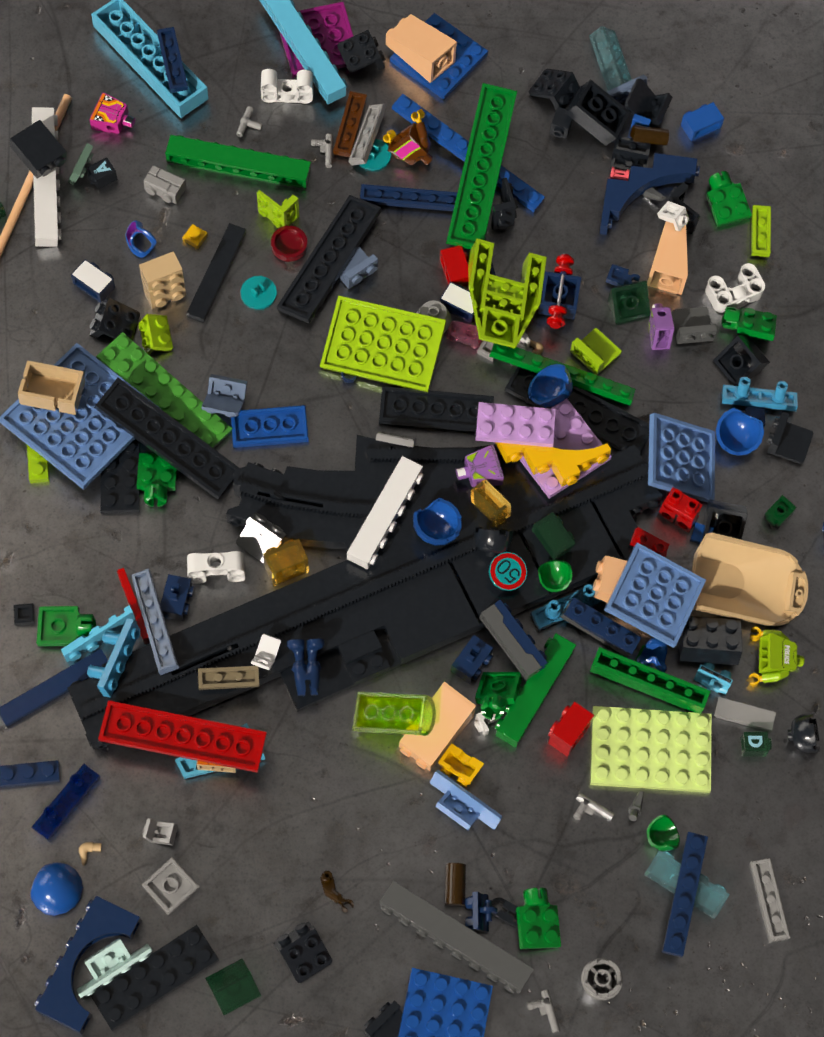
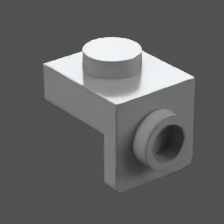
(160, 832)

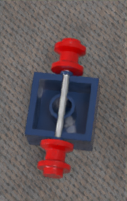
(560, 293)

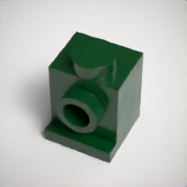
(785, 508)

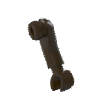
(330, 891)

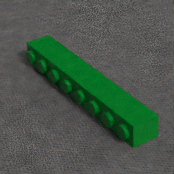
(238, 161)

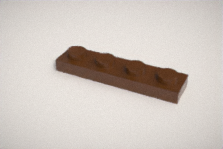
(350, 124)

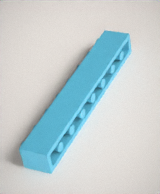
(306, 48)

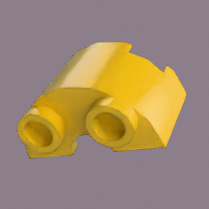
(460, 765)

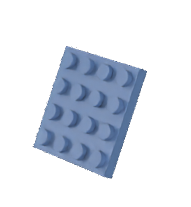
(681, 457)
(655, 595)

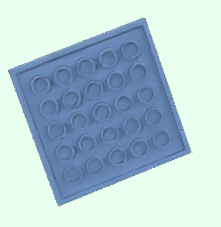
(73, 443)

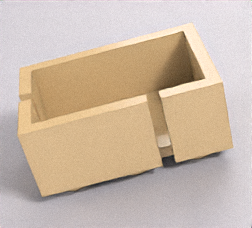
(162, 280)
(51, 387)

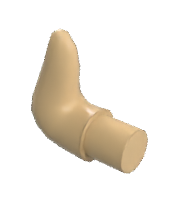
(538, 347)
(88, 847)

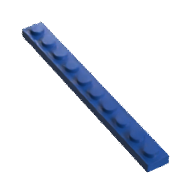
(458, 146)

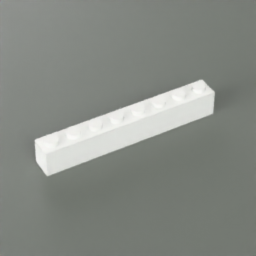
(45, 189)

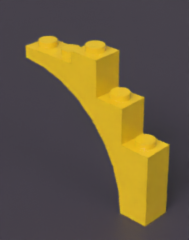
(564, 463)

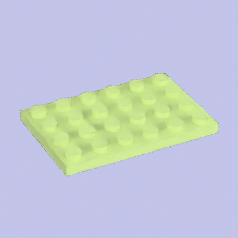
(651, 749)

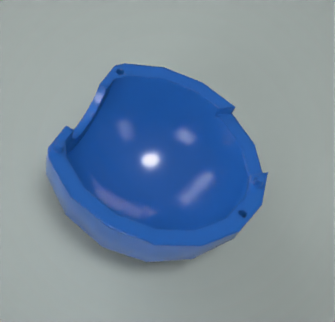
(551, 386)
(739, 432)
(438, 522)
(56, 889)

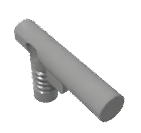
(325, 148)
(590, 808)
(546, 1009)

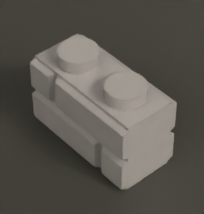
(164, 184)

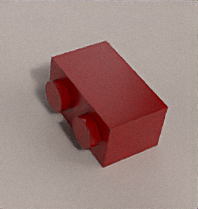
(455, 265)

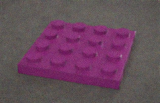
(330, 27)

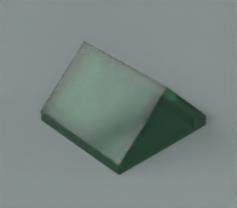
(629, 302)
(233, 986)

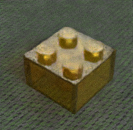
(285, 562)

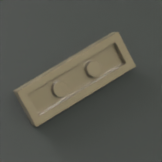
(228, 677)

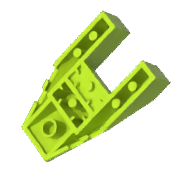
(501, 304)

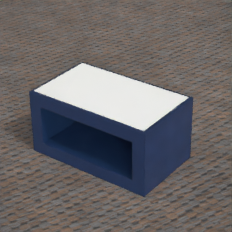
(93, 280)
(458, 302)

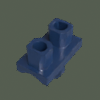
(482, 911)

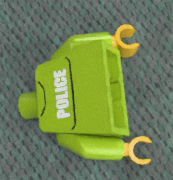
(776, 656)

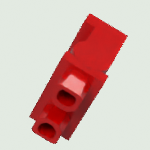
(683, 506)

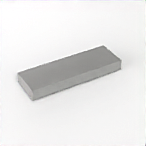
(744, 714)

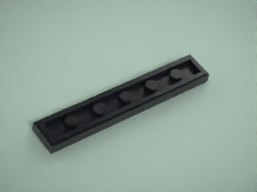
(216, 272)

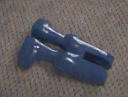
(311, 670)

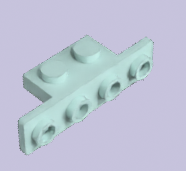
(110, 962)

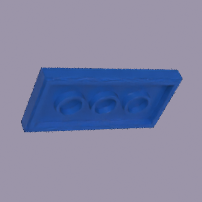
(270, 426)

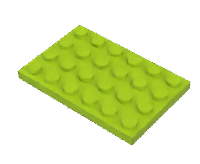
(383, 344)

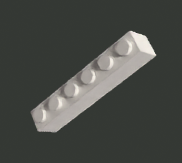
(385, 512)

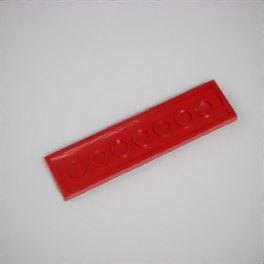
(182, 736)

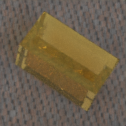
(490, 502)

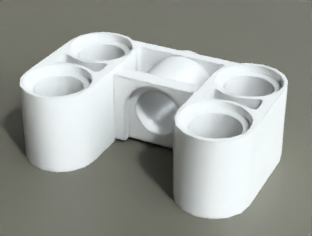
(274, 89)
(739, 295)
(231, 565)

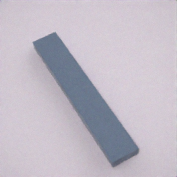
(154, 621)

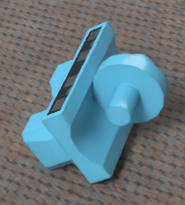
(712, 679)

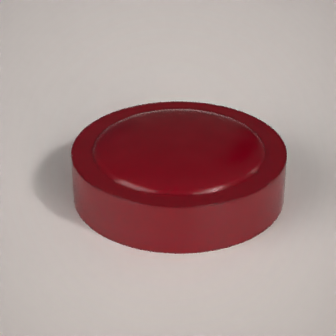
(289, 243)

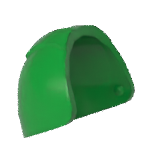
(555, 575)
(663, 834)

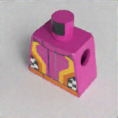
(110, 115)

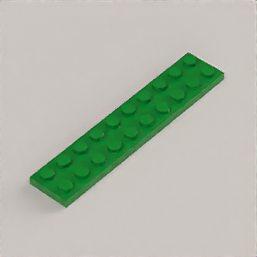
(481, 166)

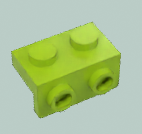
(155, 333)

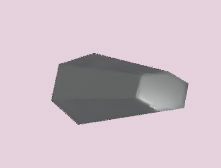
(652, 194)
(636, 806)

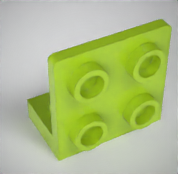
(279, 215)
(595, 351)

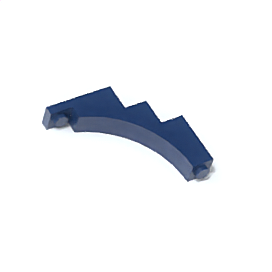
(665, 170)

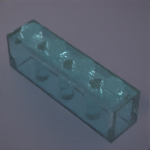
(665, 872)

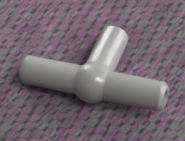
(245, 121)

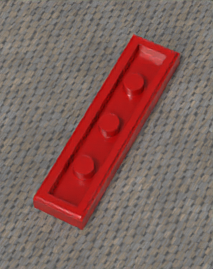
(133, 604)

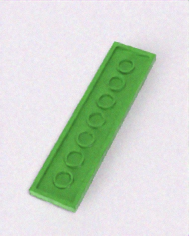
(162, 389)

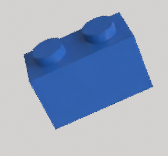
(702, 121)

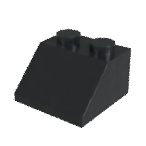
(741, 359)
(725, 518)

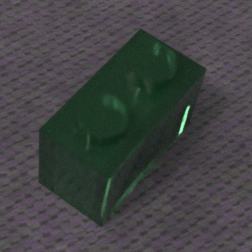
(553, 535)

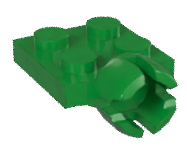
(727, 200)
(750, 322)
(155, 478)
(62, 625)
(497, 691)
(538, 921)

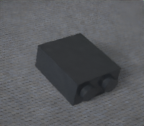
(38, 149)

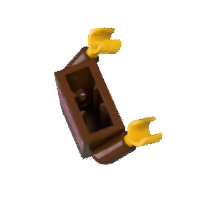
(411, 143)

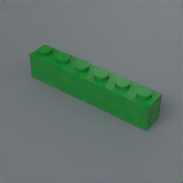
(650, 681)
(535, 691)

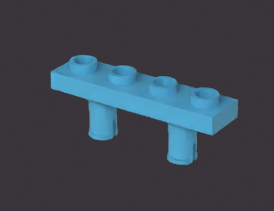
(761, 398)
(551, 613)
(116, 664)

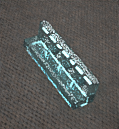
(611, 63)

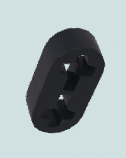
(504, 916)

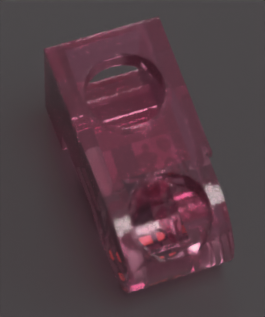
(464, 334)

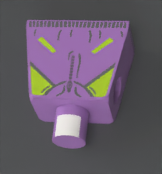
(660, 320)
(480, 466)

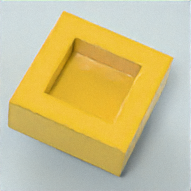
(195, 236)

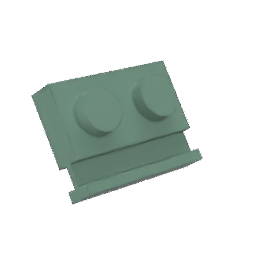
(79, 169)

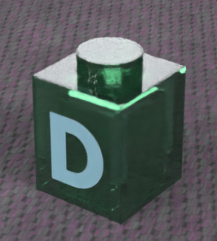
(755, 744)

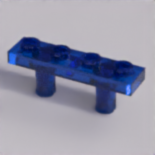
(65, 802)

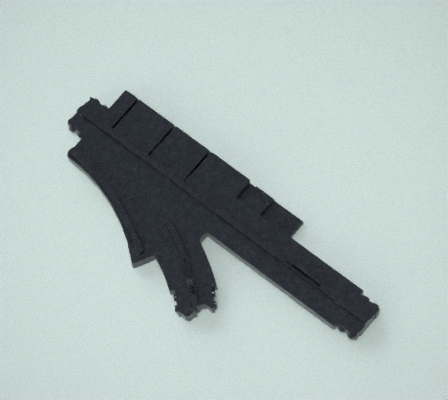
(406, 601)

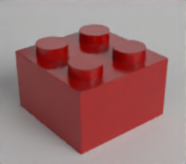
(570, 729)

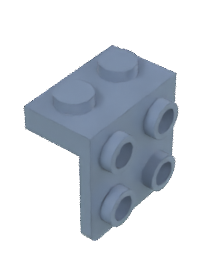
(359, 268)
(225, 395)

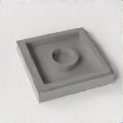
(396, 439)
(170, 886)

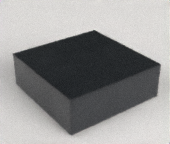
(24, 614)

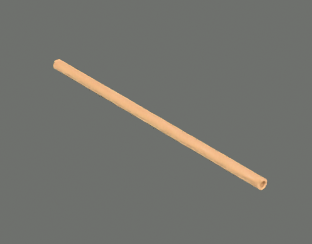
(27, 186)

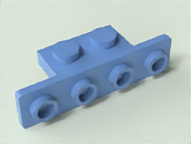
(461, 804)

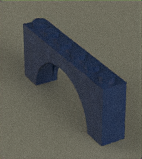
(100, 922)

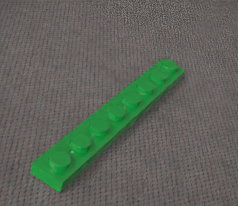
(580, 378)

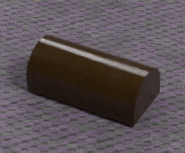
(649, 135)
(455, 884)

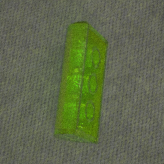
(394, 714)

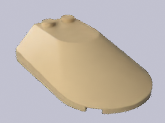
(749, 581)

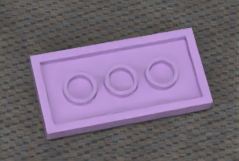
(515, 424)

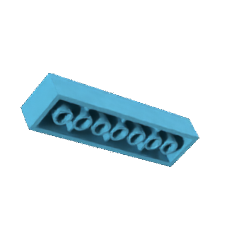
(141, 49)

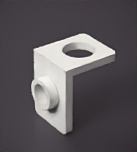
(266, 652)

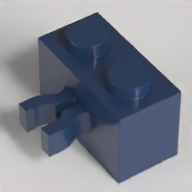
(176, 597)
(472, 659)

